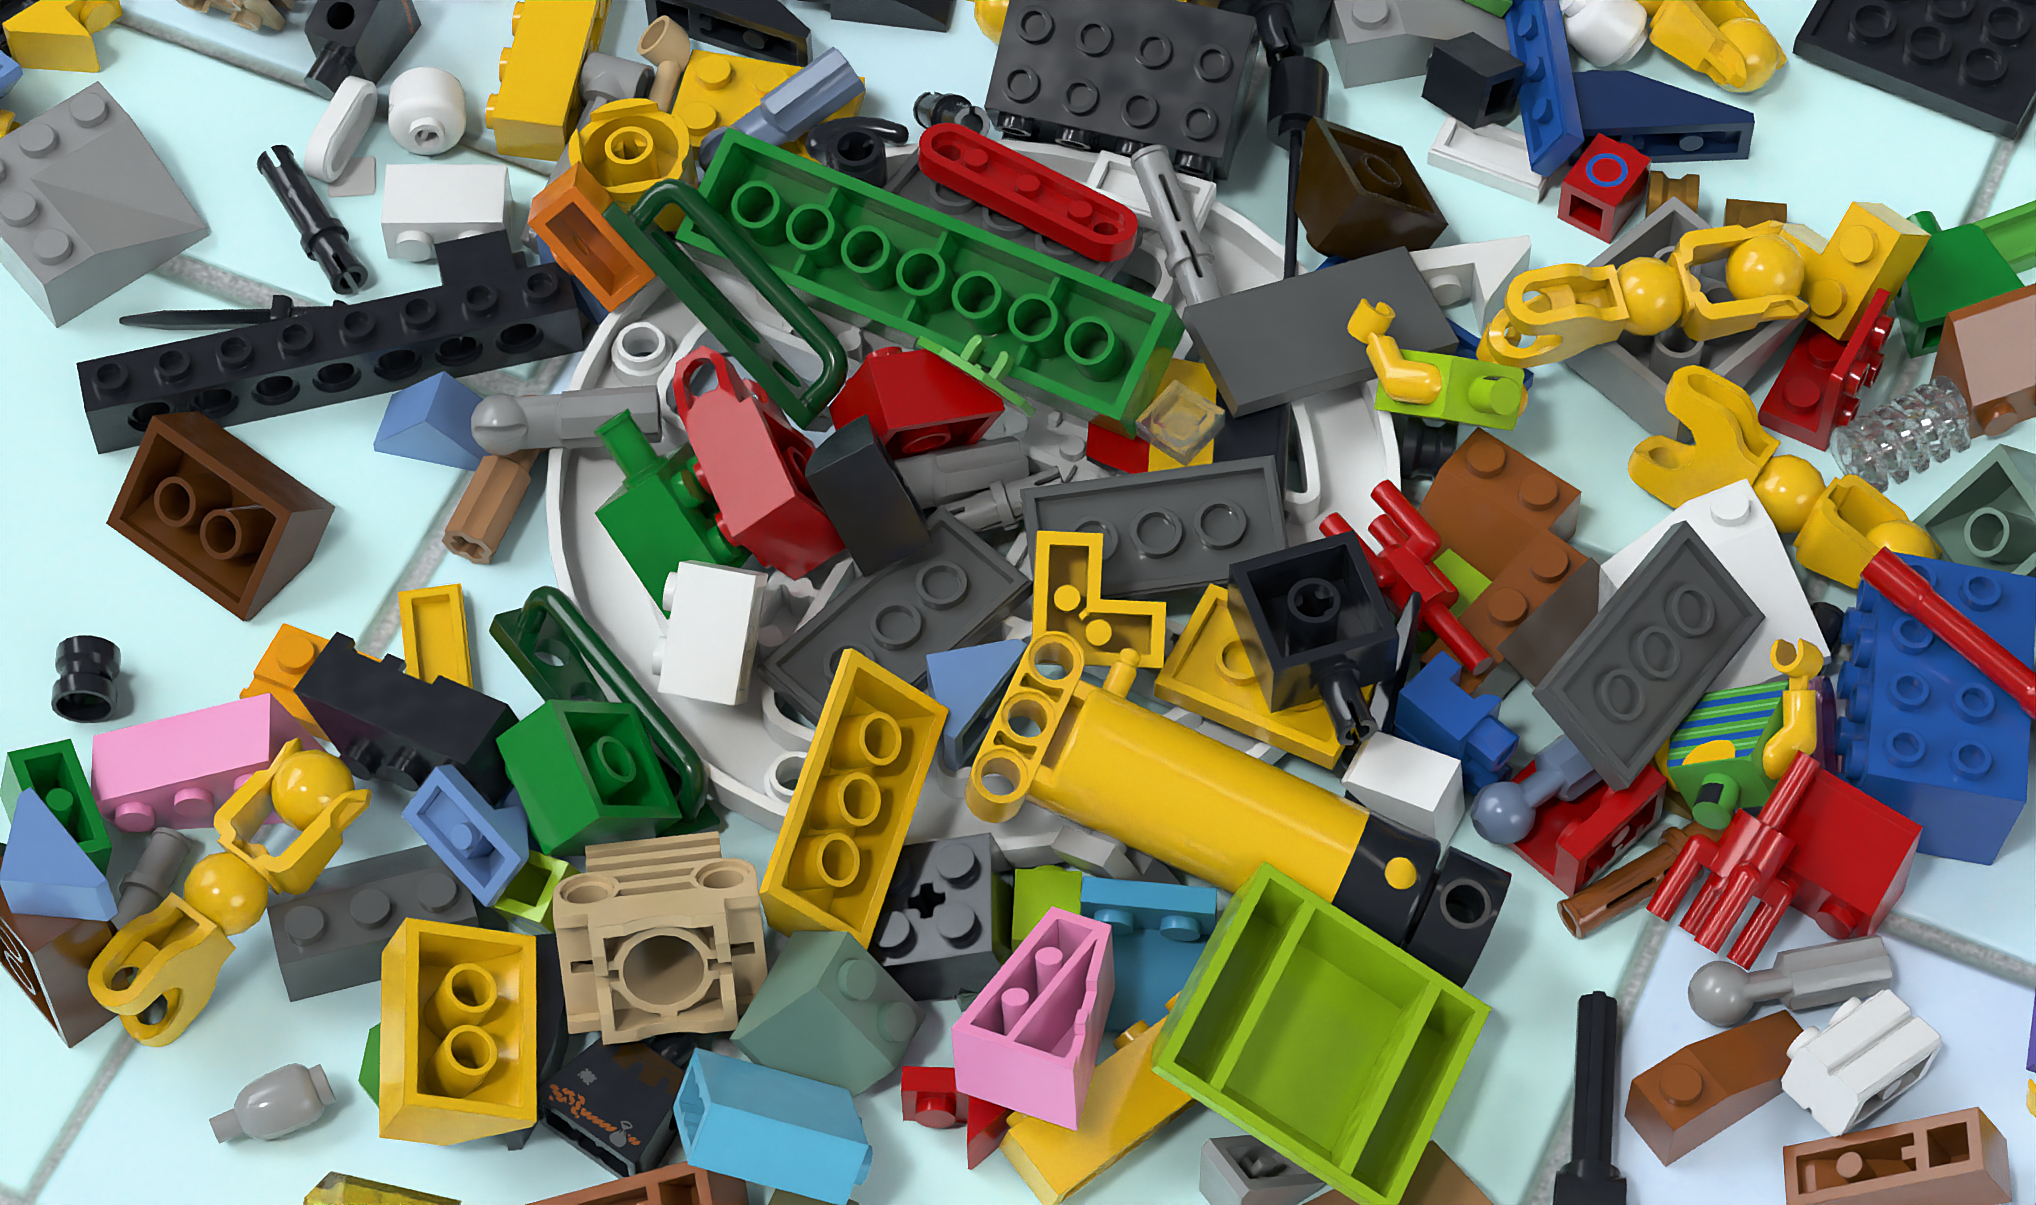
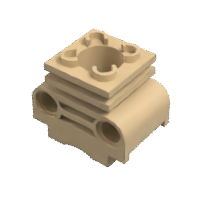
(659, 938)

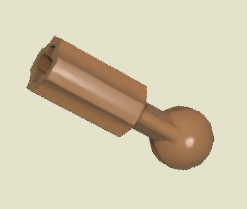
(489, 505)

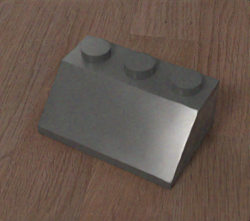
(352, 911)

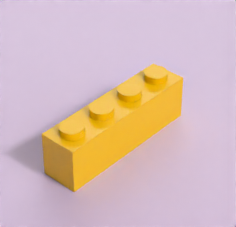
(542, 74)
(1120, 1113)

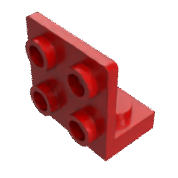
(1824, 377)
(1586, 835)

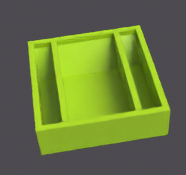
(1319, 1038)

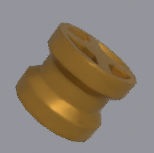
(1663, 188)

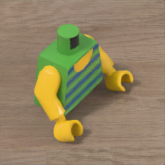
(1743, 738)

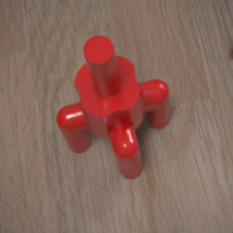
(1408, 567)
(1742, 867)

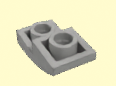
(1108, 858)

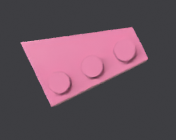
(189, 763)
(1040, 1021)

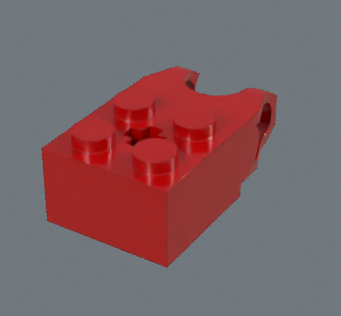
(754, 468)

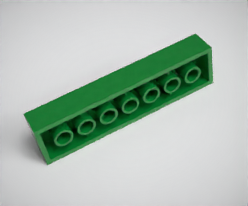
(929, 275)

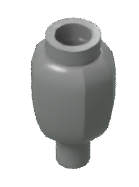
(276, 1104)

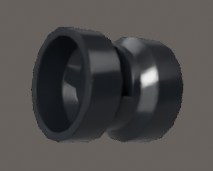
(86, 676)

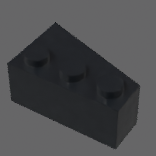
(403, 726)

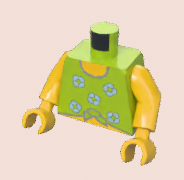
(1440, 384)

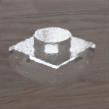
(1180, 422)

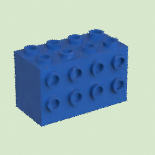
(1928, 724)

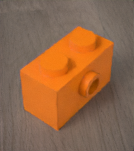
(583, 241)

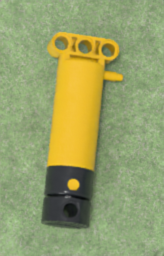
(1225, 810)

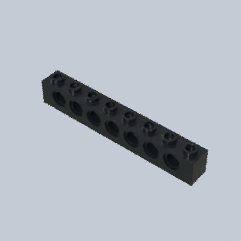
(334, 354)

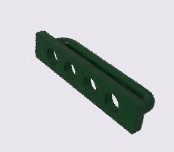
(800, 402)
(556, 626)

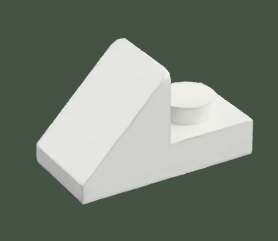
(1475, 273)

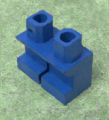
(1448, 720)

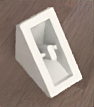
(1408, 785)

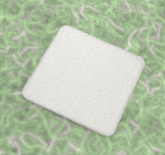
(356, 178)

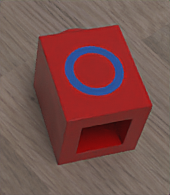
(1604, 188)

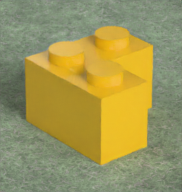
(1865, 253)
(1070, 602)

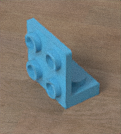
(1155, 941)

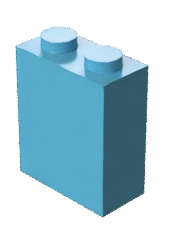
(771, 1128)

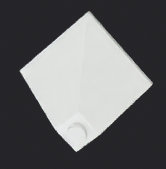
(1750, 549)

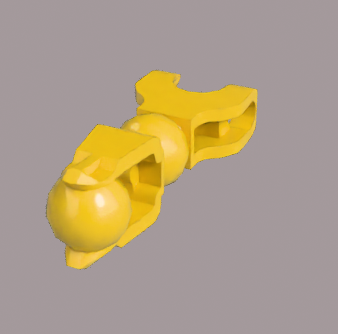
(1717, 40)
(1647, 296)
(1835, 524)
(227, 892)

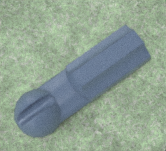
(794, 105)
(1508, 810)

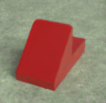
(933, 1102)

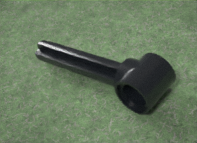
(1589, 1174)

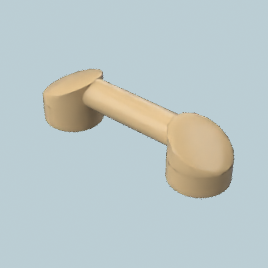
(668, 49)

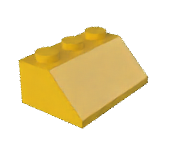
(457, 1033)

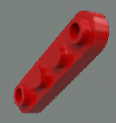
(1027, 192)

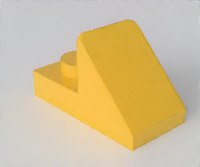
(59, 33)

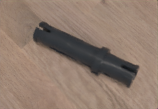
(322, 236)

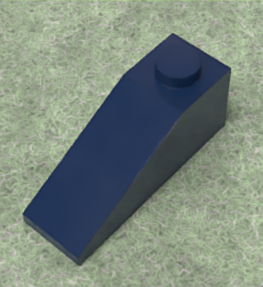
(1659, 119)

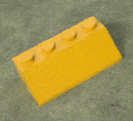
(852, 803)

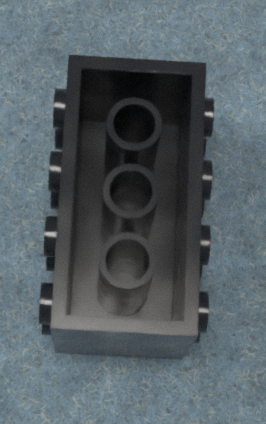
(1125, 78)

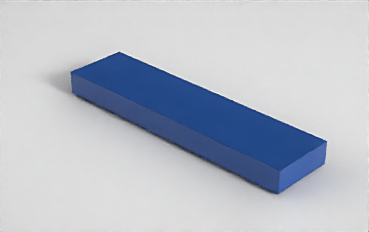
(1547, 85)

